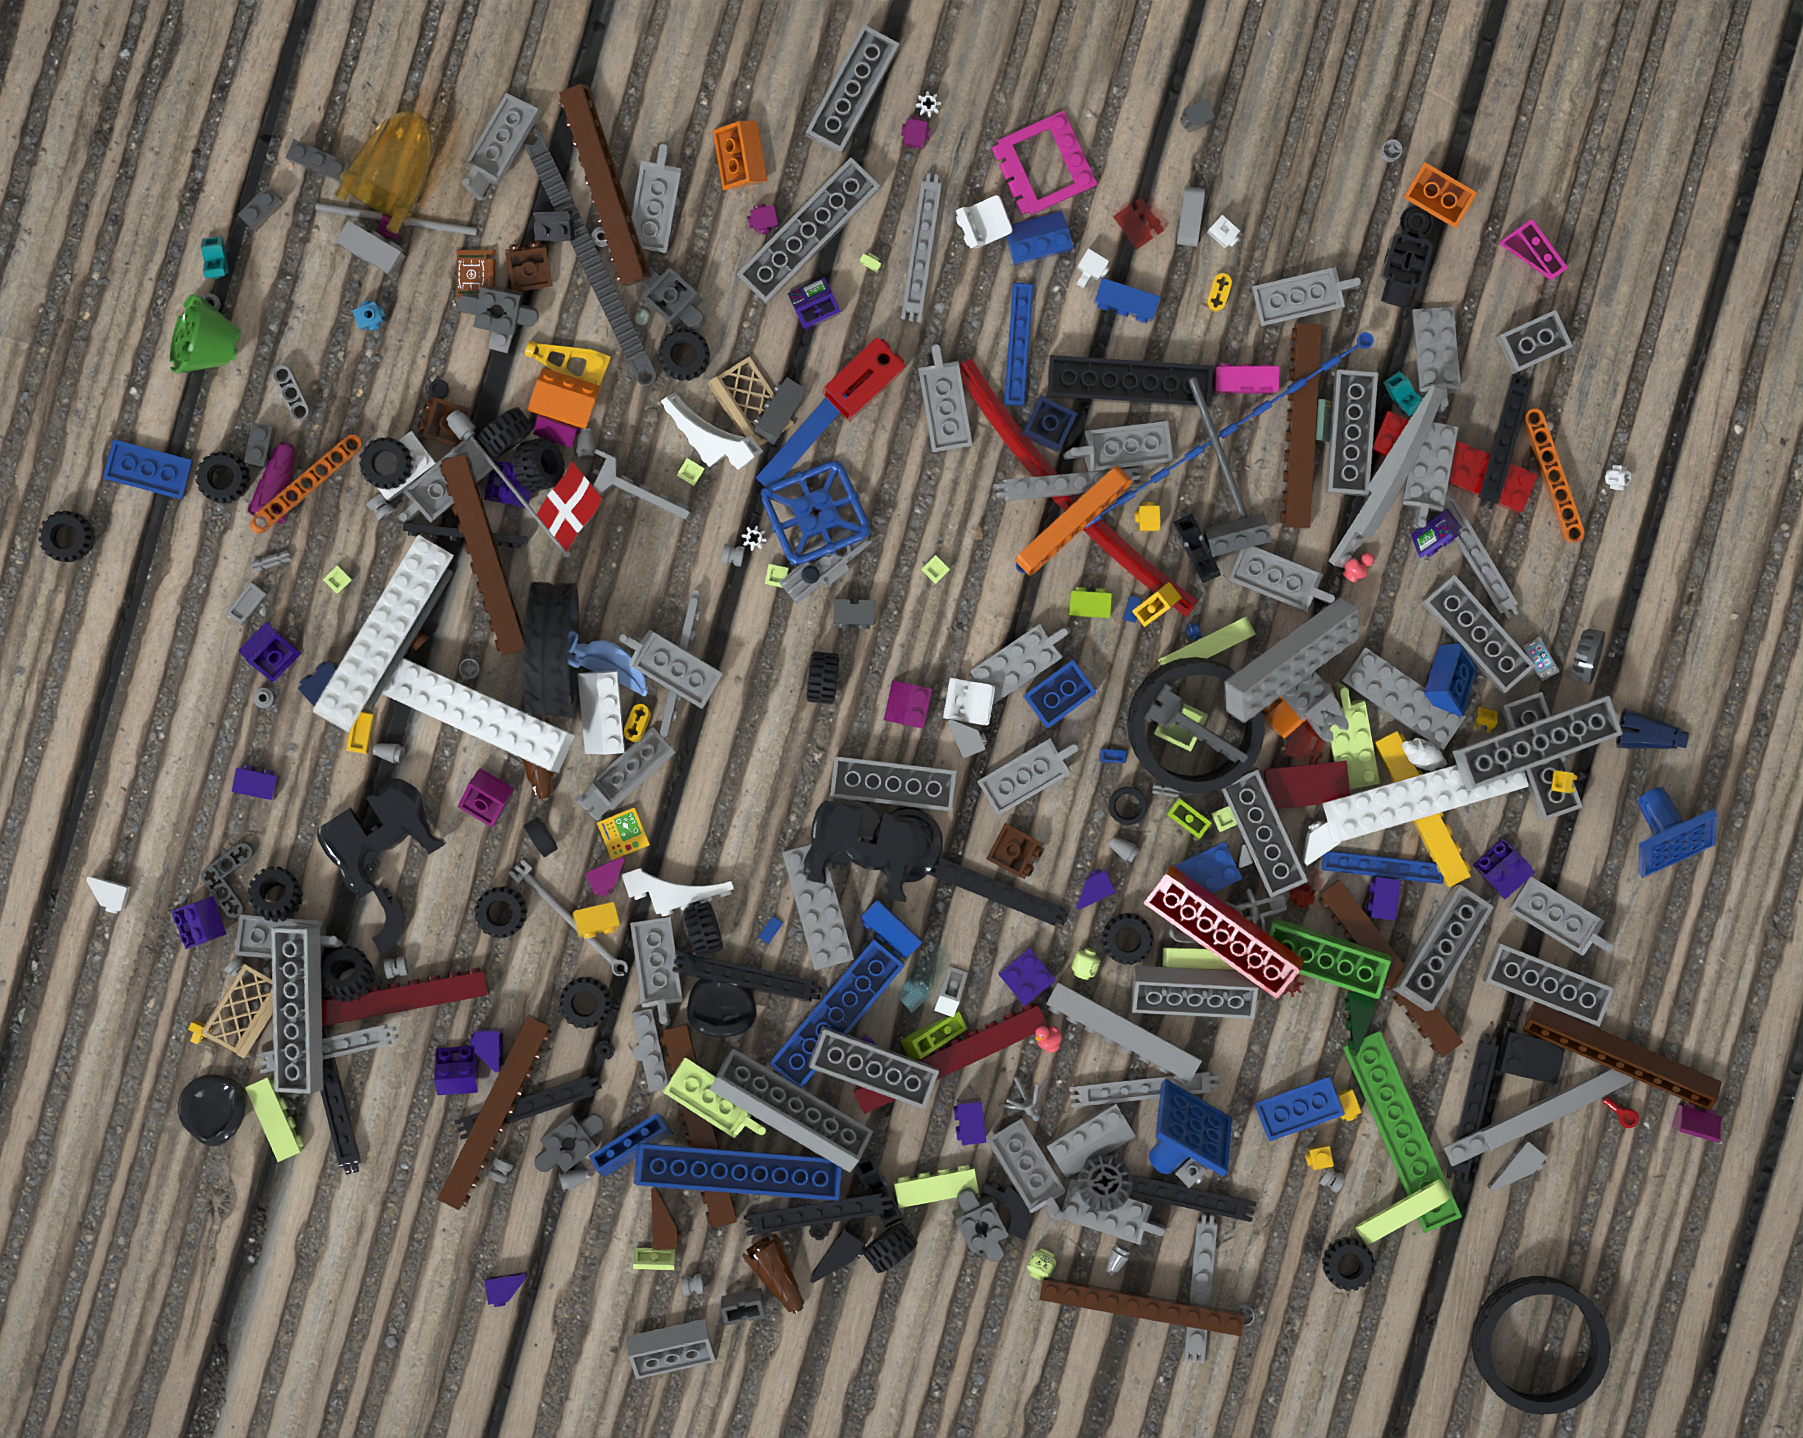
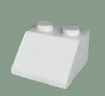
(1317, 842)

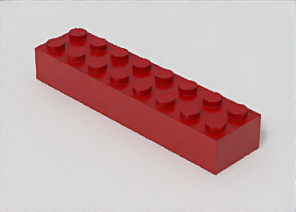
(1466, 468)
(1224, 931)

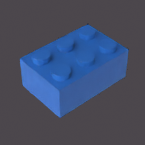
(1059, 694)
(1211, 868)

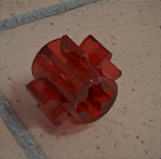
(1302, 895)
(1295, 988)

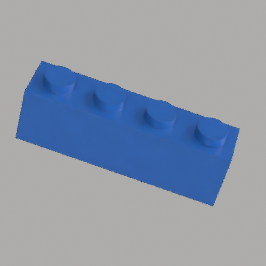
(623, 1148)

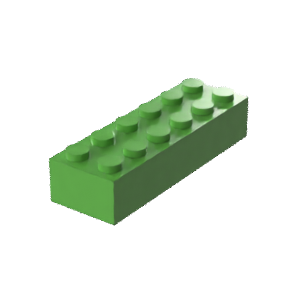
(1334, 958)

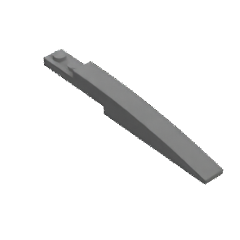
(1390, 477)
(1535, 1116)

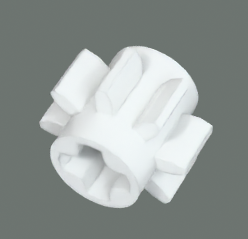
(924, 108)
(1618, 477)
(748, 537)

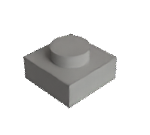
(500, 342)

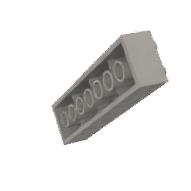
(808, 231)
(1291, 660)
(1537, 742)
(297, 1009)
(791, 1110)

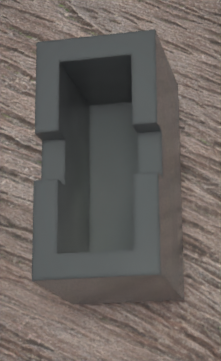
(1197, 116)
(260, 208)
(260, 445)
(854, 614)
(743, 1306)

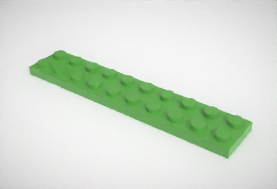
(1399, 1125)

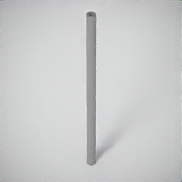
(409, 221)

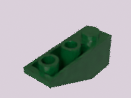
(1360, 1012)

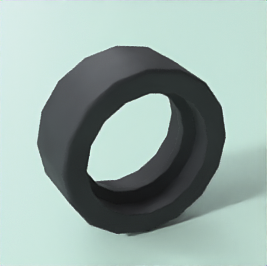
(1142, 809)
(540, 837)

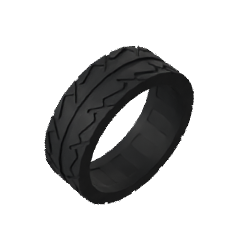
(547, 676)
(1142, 701)
(1582, 1386)

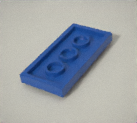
(148, 469)
(1299, 1108)

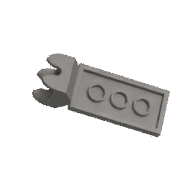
(608, 478)
(1317, 704)

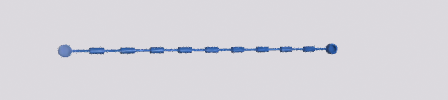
(1364, 341)

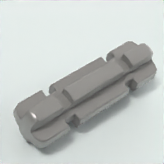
(271, 561)
(1159, 788)

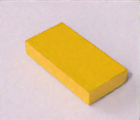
(360, 733)

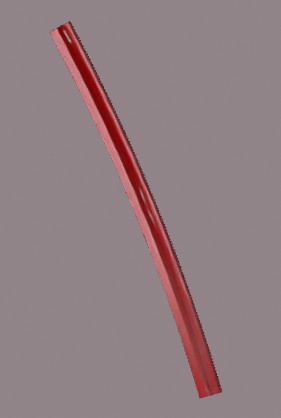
(1038, 466)

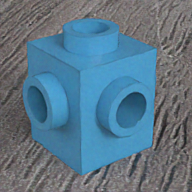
(361, 316)

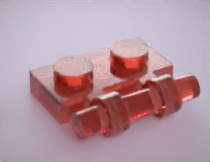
(1134, 228)
(1299, 743)

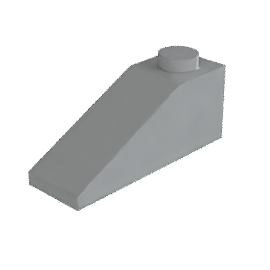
(1521, 1164)

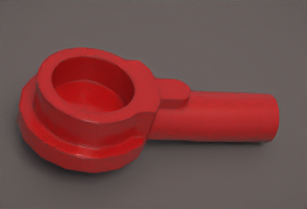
(1627, 1117)

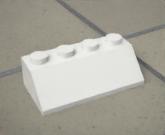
(601, 712)

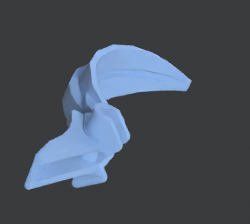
(606, 656)

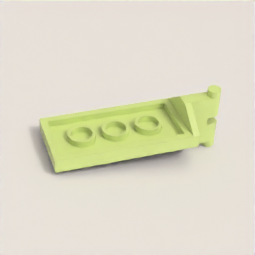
(1355, 743)
(691, 1089)

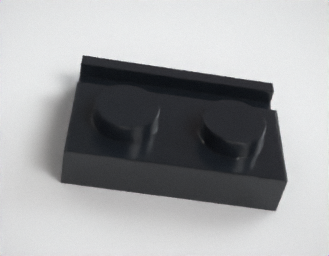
(553, 226)

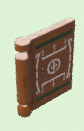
(474, 271)

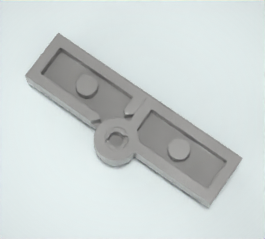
(649, 1049)

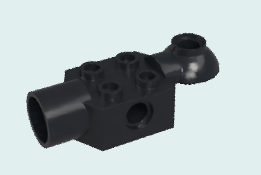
(1407, 258)

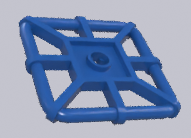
(819, 500)

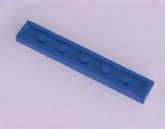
(1018, 344)
(799, 443)
(1381, 866)

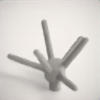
(1030, 1105)

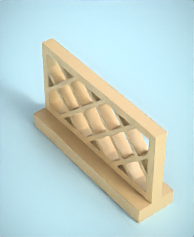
(733, 408)
(256, 1023)

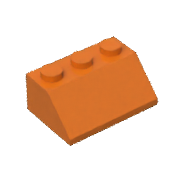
(739, 155)
(1440, 194)
(564, 398)
(1281, 717)

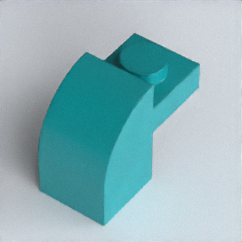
(214, 257)
(1403, 393)

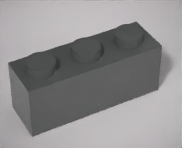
(316, 160)
(779, 410)
(1238, 534)

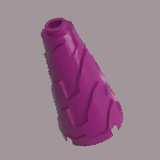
(275, 479)

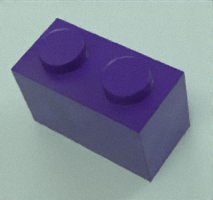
(255, 783)
(1384, 898)

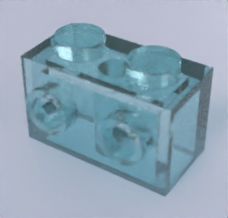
(914, 994)

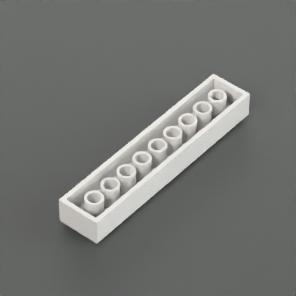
(383, 633)
(479, 715)
(1409, 801)

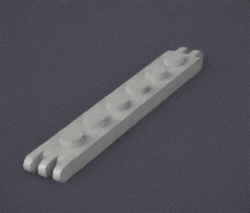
(921, 247)
(1057, 485)
(1481, 561)
(687, 635)
(343, 1044)
(1137, 1089)
(1201, 1283)

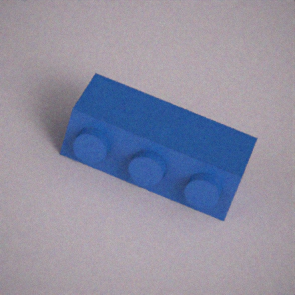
(1126, 300)

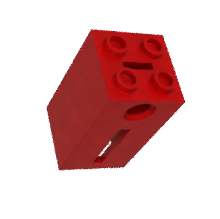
(864, 379)

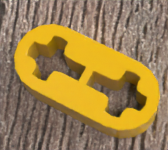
(1223, 294)
(633, 721)

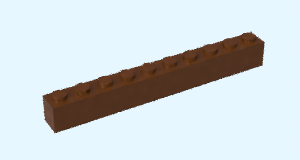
(604, 185)
(1301, 427)
(484, 553)
(1363, 932)
(1622, 1056)
(494, 1111)
(700, 1131)
(1142, 1306)

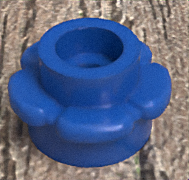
(1193, 631)

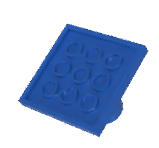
(1672, 836)
(1190, 1130)

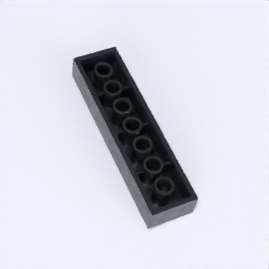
(1127, 381)

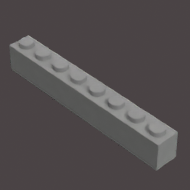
(1124, 1032)

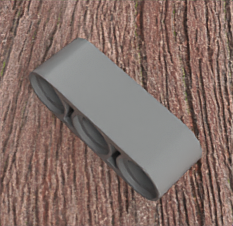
(1190, 216)
(287, 384)

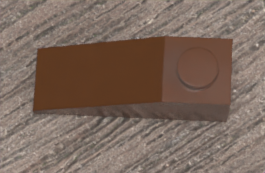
(663, 1224)

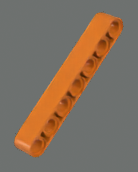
(1555, 465)
(301, 492)
(1073, 520)

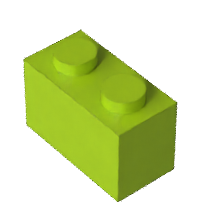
(1090, 604)
(1188, 818)

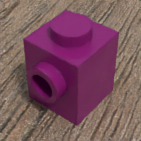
(915, 132)
(763, 219)

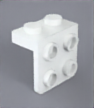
(984, 222)
(969, 701)

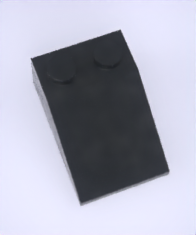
(1530, 1057)
(841, 1252)

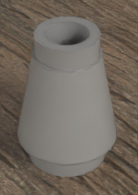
(586, 444)
(390, 752)
(1125, 849)
(573, 1178)
(1118, 1257)

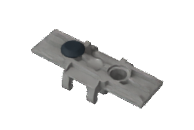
(826, 570)

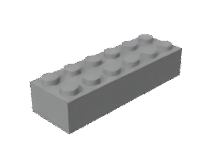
(852, 89)
(1351, 432)
(1478, 633)
(1400, 698)
(1540, 778)
(893, 783)
(1265, 833)
(818, 912)
(1443, 947)
(1548, 984)
(1193, 992)
(873, 1067)

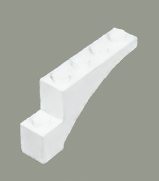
(709, 440)
(670, 895)

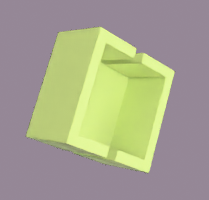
(1177, 735)

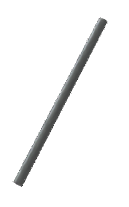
(1217, 447)
(409, 639)

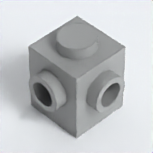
(1190, 1172)

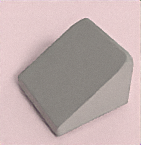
(1244, 856)

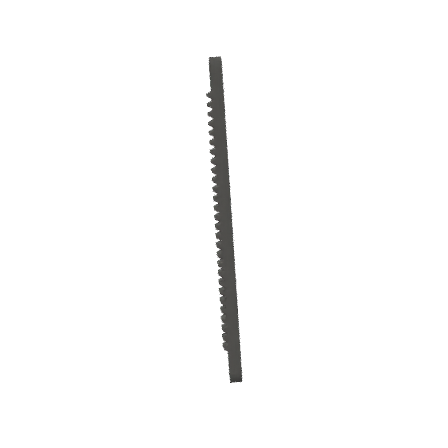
(591, 260)

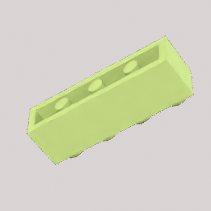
(274, 1119)
(934, 1187)

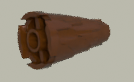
(539, 777)
(774, 1270)

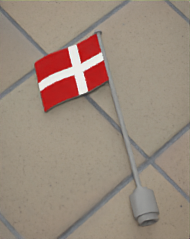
(565, 507)

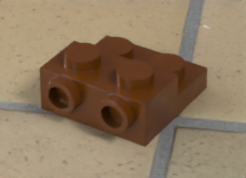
(529, 266)
(435, 423)
(1015, 851)

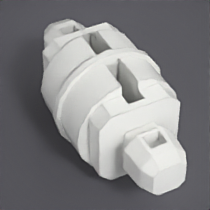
(1424, 754)

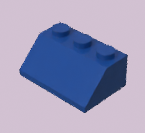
(1039, 238)
(1451, 679)
(890, 929)

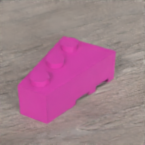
(1535, 250)
(1246, 379)

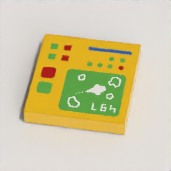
(623, 833)

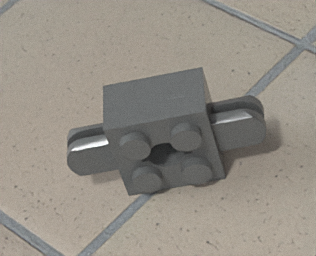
(673, 299)
(498, 309)
(569, 1142)
(980, 1224)

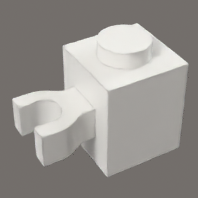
(1224, 232)
(1092, 266)

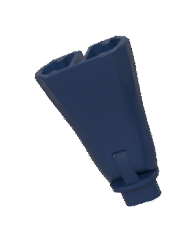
(1646, 732)

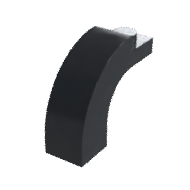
(876, 1183)

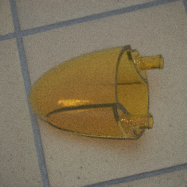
(390, 167)

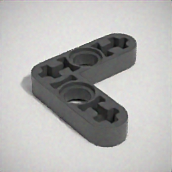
(221, 873)

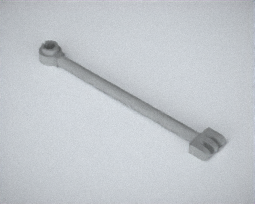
(524, 874)

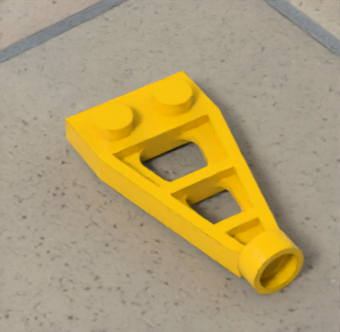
(595, 361)

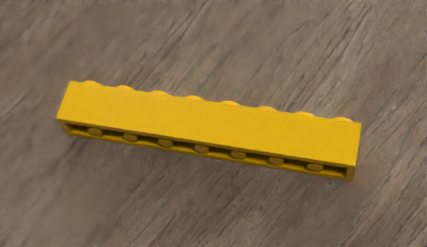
(1431, 828)

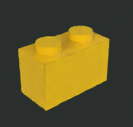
(1156, 604)
(596, 920)

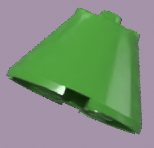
(202, 338)

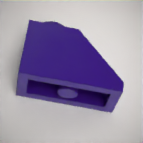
(1095, 888)
(503, 1287)

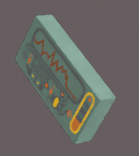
(1323, 420)

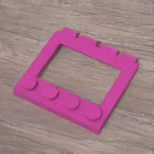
(1070, 152)

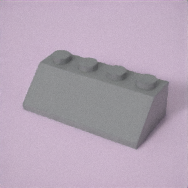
(1089, 1139)
(670, 1349)

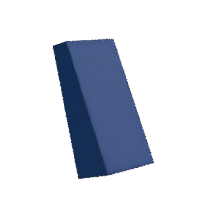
(1132, 603)
(1115, 756)
(770, 930)

